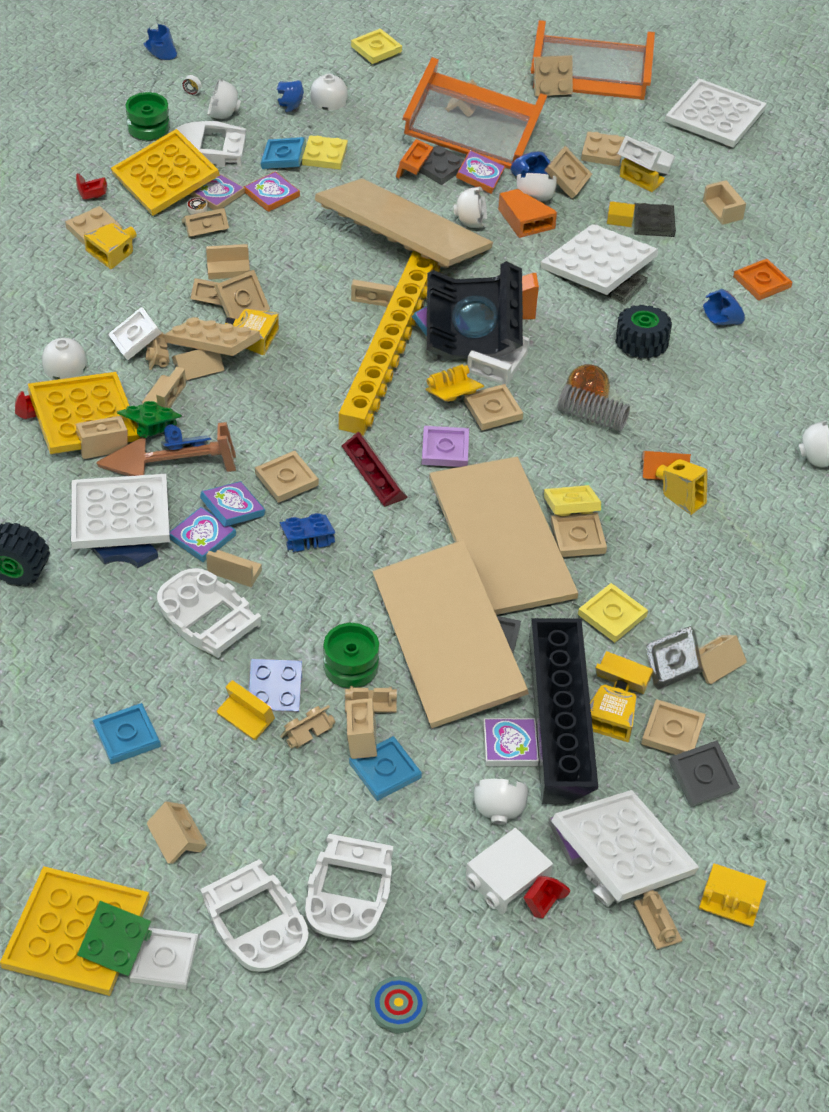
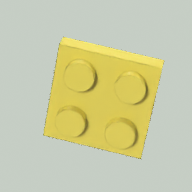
(376, 46)
(325, 152)
(572, 500)
(612, 612)

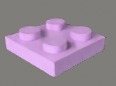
(445, 446)

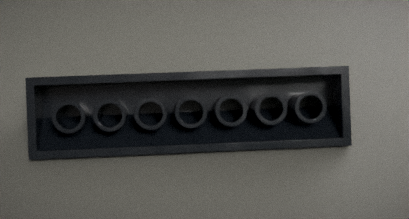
(562, 710)

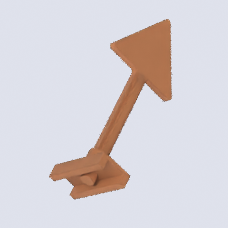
(133, 457)

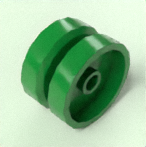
(147, 116)
(351, 655)

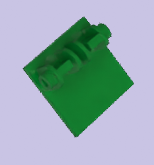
(151, 417)
(114, 938)

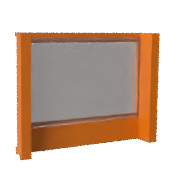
(601, 65)
(470, 117)

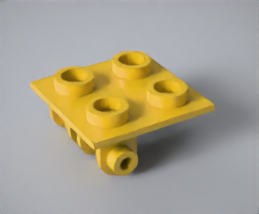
(452, 383)
(733, 895)

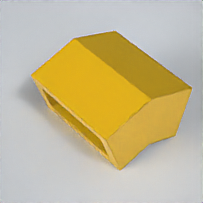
(620, 214)

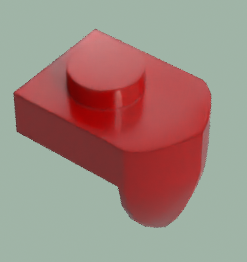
(90, 189)
(24, 406)
(544, 894)

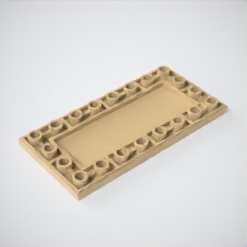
(403, 222)
(505, 533)
(449, 634)

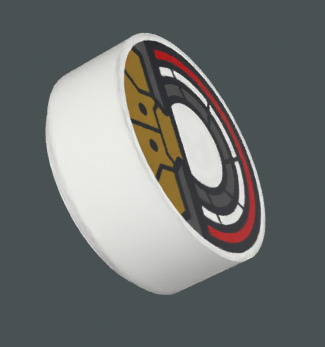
(191, 85)
(196, 205)

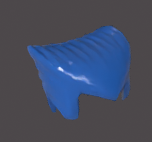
(161, 43)
(292, 94)
(530, 163)
(723, 308)

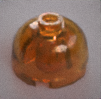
(590, 378)

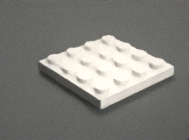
(715, 112)
(599, 259)
(119, 511)
(625, 845)

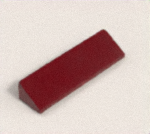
(373, 470)

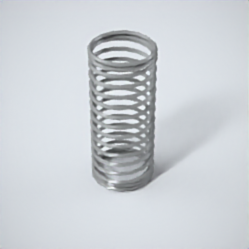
(619, 420)

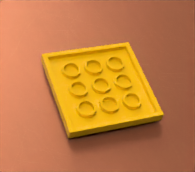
(165, 172)
(77, 400)
(56, 924)

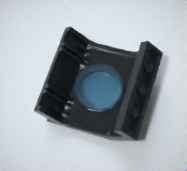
(475, 314)

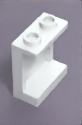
(646, 155)
(498, 368)
(507, 869)

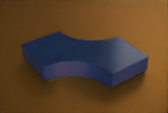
(133, 554)

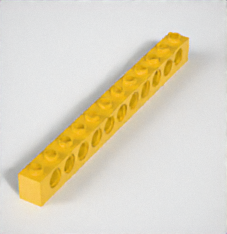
(386, 346)

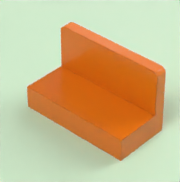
(414, 158)
(654, 459)

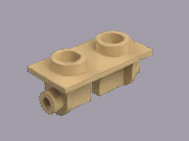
(157, 352)
(383, 698)
(299, 730)
(657, 920)

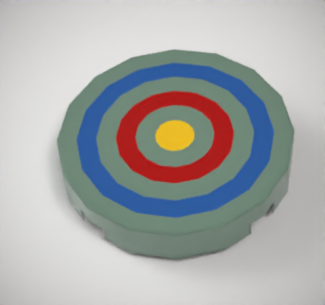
(398, 1004)

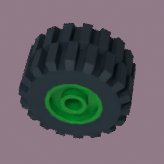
(643, 331)
(21, 554)

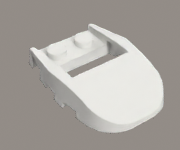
(233, 146)
(194, 595)
(341, 915)
(269, 943)

